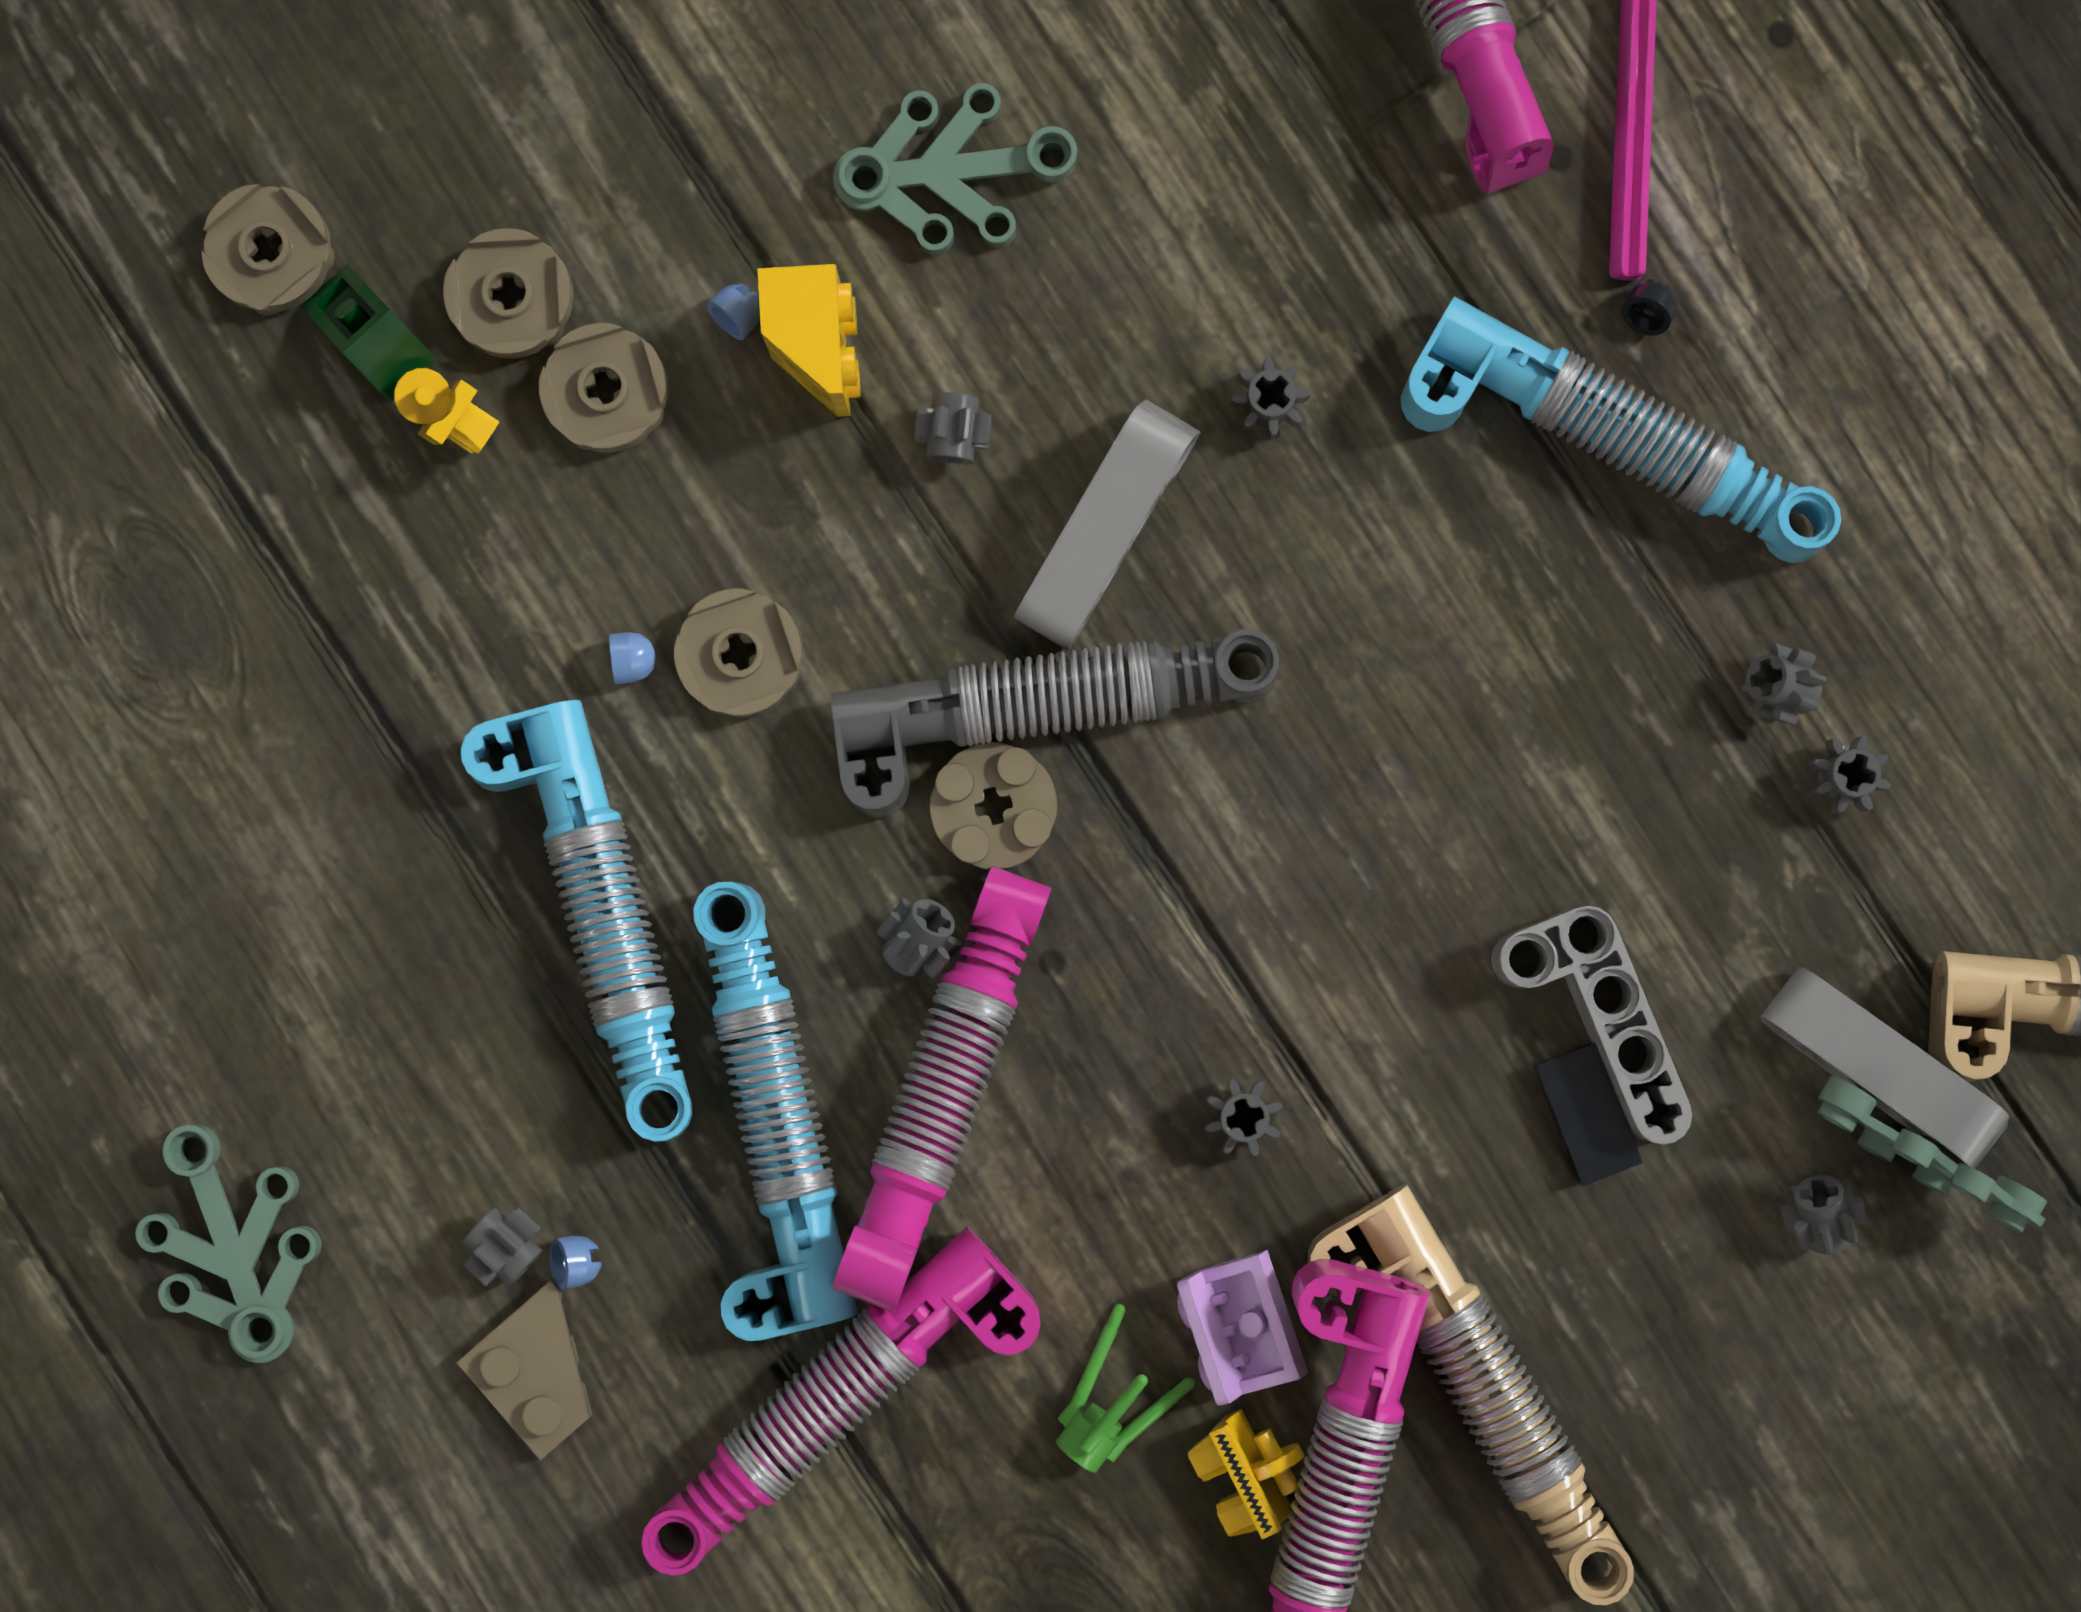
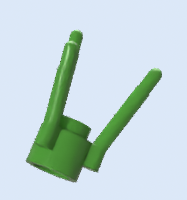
(1094, 1433)

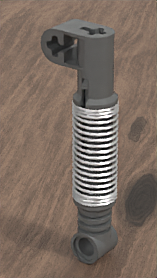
(974, 705)

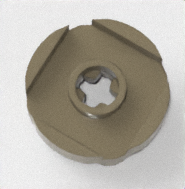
(269, 211)
(481, 269)
(572, 370)
(707, 635)
(962, 786)

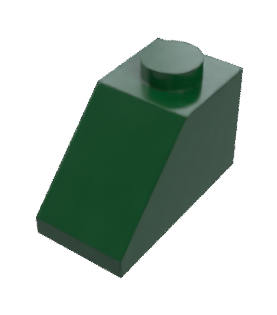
(367, 331)

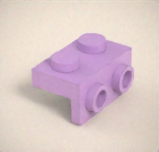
(1240, 1327)

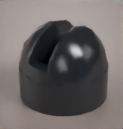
(1645, 320)

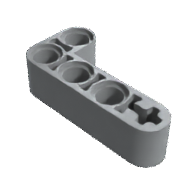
(1106, 523)
(1607, 1030)
(1887, 1067)

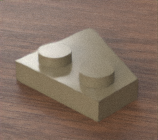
(532, 1372)

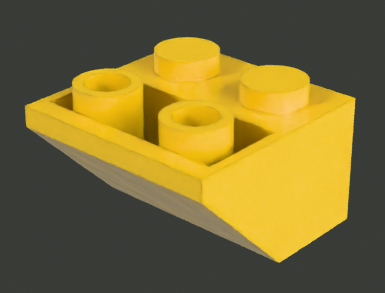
(806, 328)

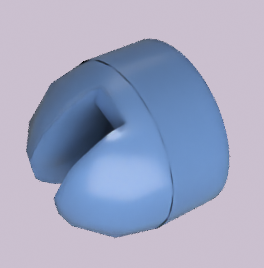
(735, 310)
(631, 657)
(572, 1262)

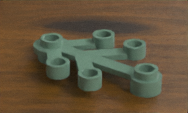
(944, 169)
(2010, 1201)
(233, 1251)

